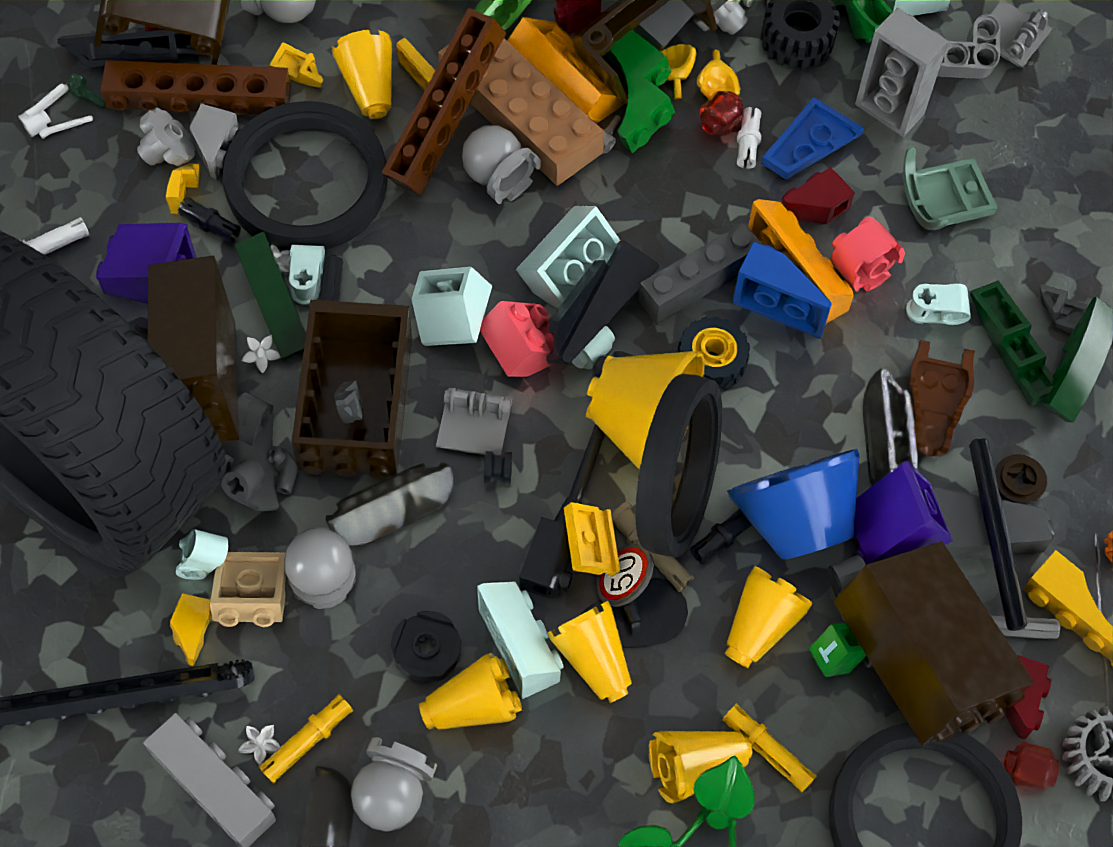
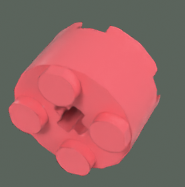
(866, 254)

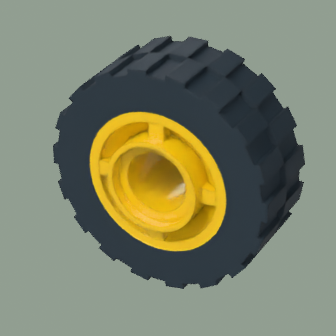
(723, 339)

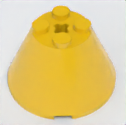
(630, 393)

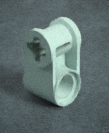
(306, 273)
(941, 304)
(201, 554)

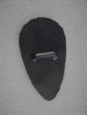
(650, 618)

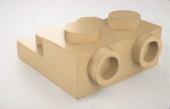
(249, 589)

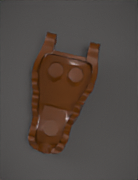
(938, 398)

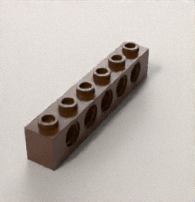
(221, 86)
(444, 101)

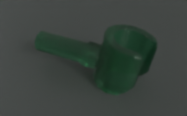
(77, 88)

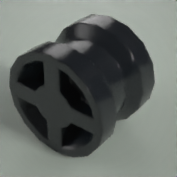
(498, 467)

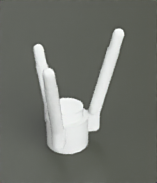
(36, 119)

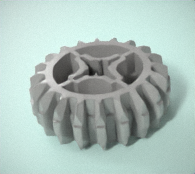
(1101, 728)

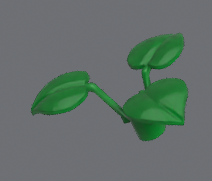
(725, 795)

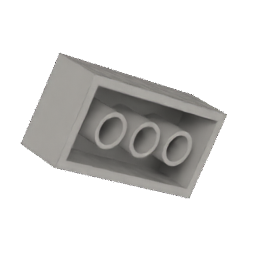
(900, 71)

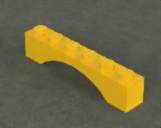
(1064, 593)

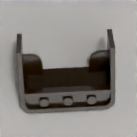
(197, 18)
(614, 23)

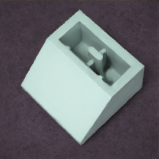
(450, 305)

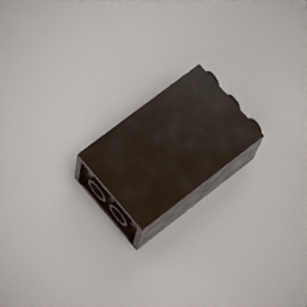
(197, 336)
(366, 346)
(933, 643)

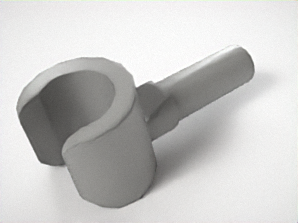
(609, 140)

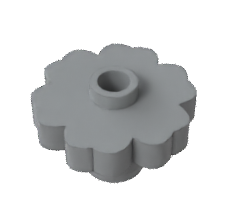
(728, 16)
(164, 139)

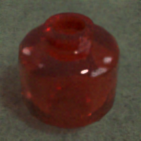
(722, 113)
(1032, 767)

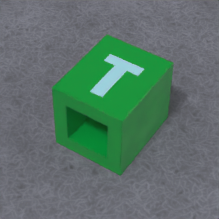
(837, 650)

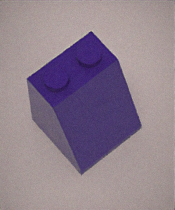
(136, 247)
(898, 516)

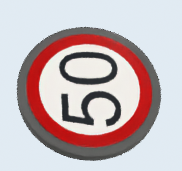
(634, 575)

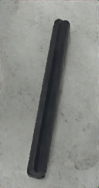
(998, 535)

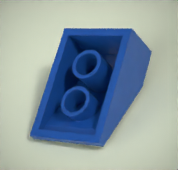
(780, 291)

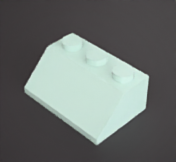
(567, 254)
(519, 637)

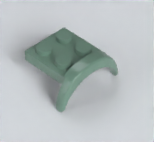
(946, 192)

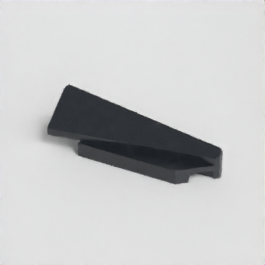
(128, 46)
(597, 300)

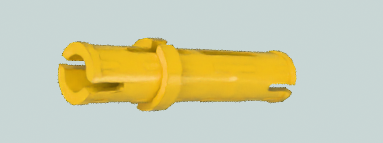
(300, 743)
(769, 748)

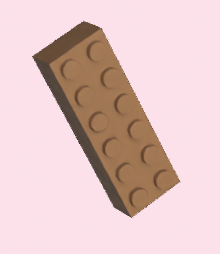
(537, 114)

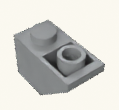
(212, 135)

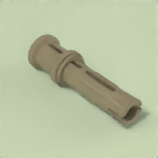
(625, 521)

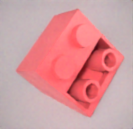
(519, 337)

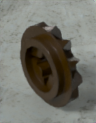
(1033, 475)

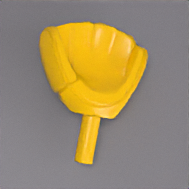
(681, 61)
(717, 77)

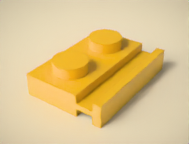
(591, 539)

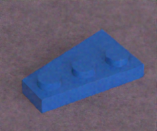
(810, 138)

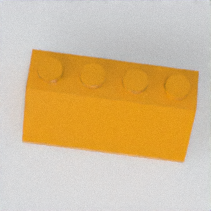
(554, 56)
(780, 229)

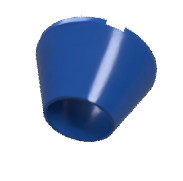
(803, 505)

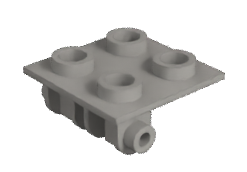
(1019, 32)
(473, 421)

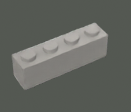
(210, 781)

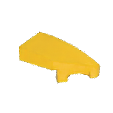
(299, 65)
(181, 178)
(189, 625)

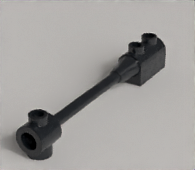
(549, 553)

